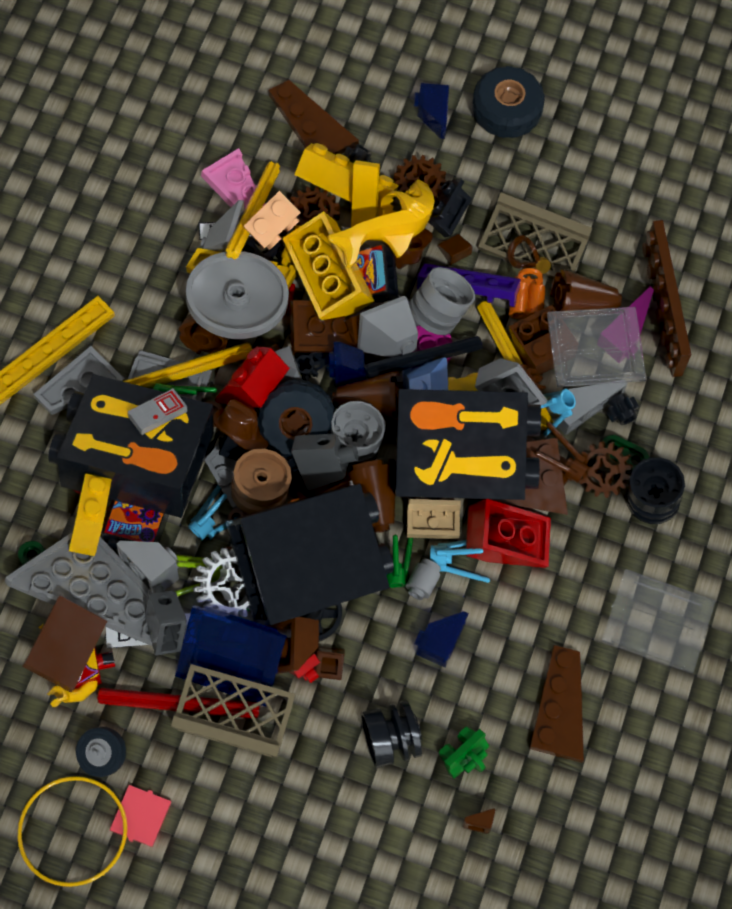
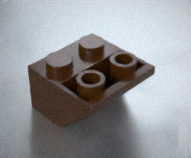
(533, 340)

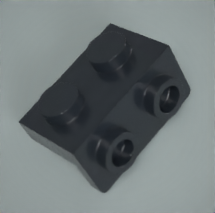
(449, 207)

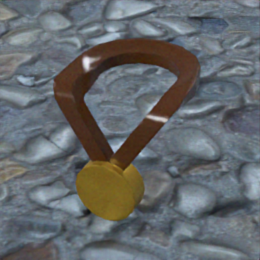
(540, 263)

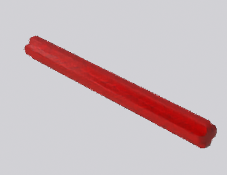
(170, 702)

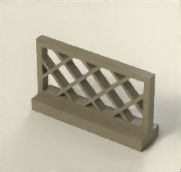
(540, 218)
(226, 734)

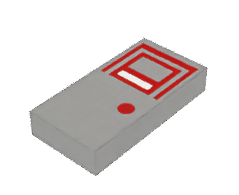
(157, 411)

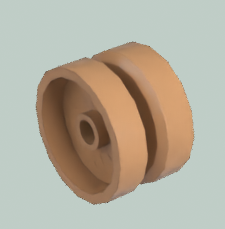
(260, 481)

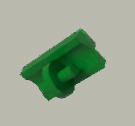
(468, 755)

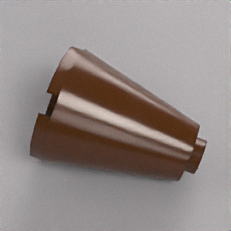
(582, 293)
(199, 339)
(378, 391)
(381, 483)

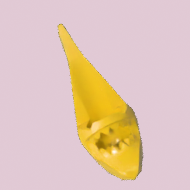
(392, 227)

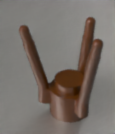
(574, 468)

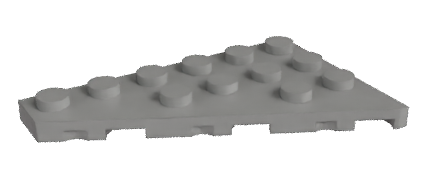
(93, 582)

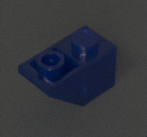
(346, 364)

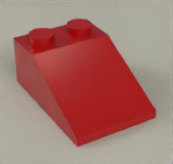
(254, 378)
(508, 534)

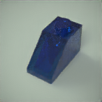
(433, 107)
(440, 638)

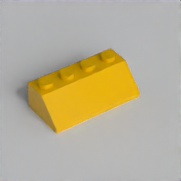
(322, 268)

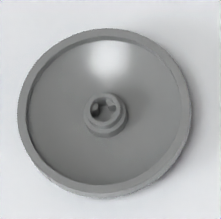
(237, 295)

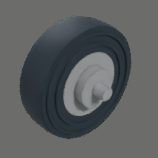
(101, 751)

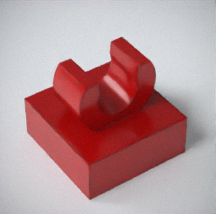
(307, 669)

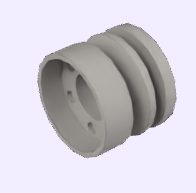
(441, 301)
(362, 424)

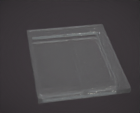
(596, 346)
(658, 621)

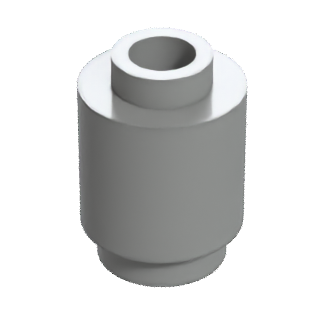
(423, 579)

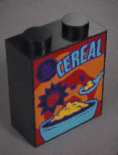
(379, 272)
(133, 524)

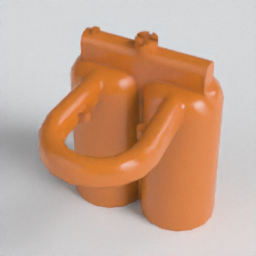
(530, 295)

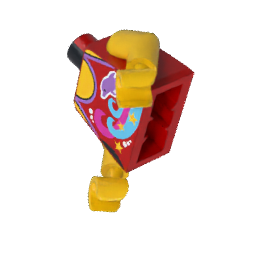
(88, 680)

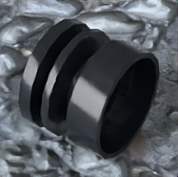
(659, 478)
(391, 734)

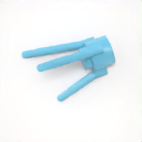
(561, 403)
(202, 523)
(442, 555)

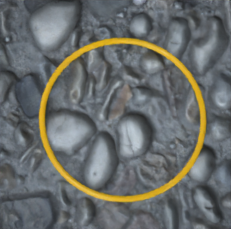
(19, 832)

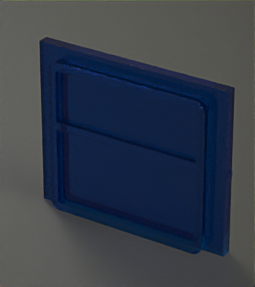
(232, 648)

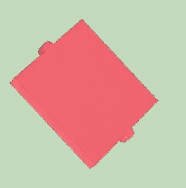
(143, 814)

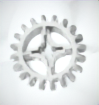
(206, 586)

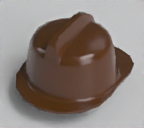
(415, 249)
(240, 424)

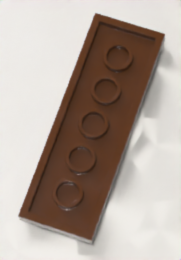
(666, 294)

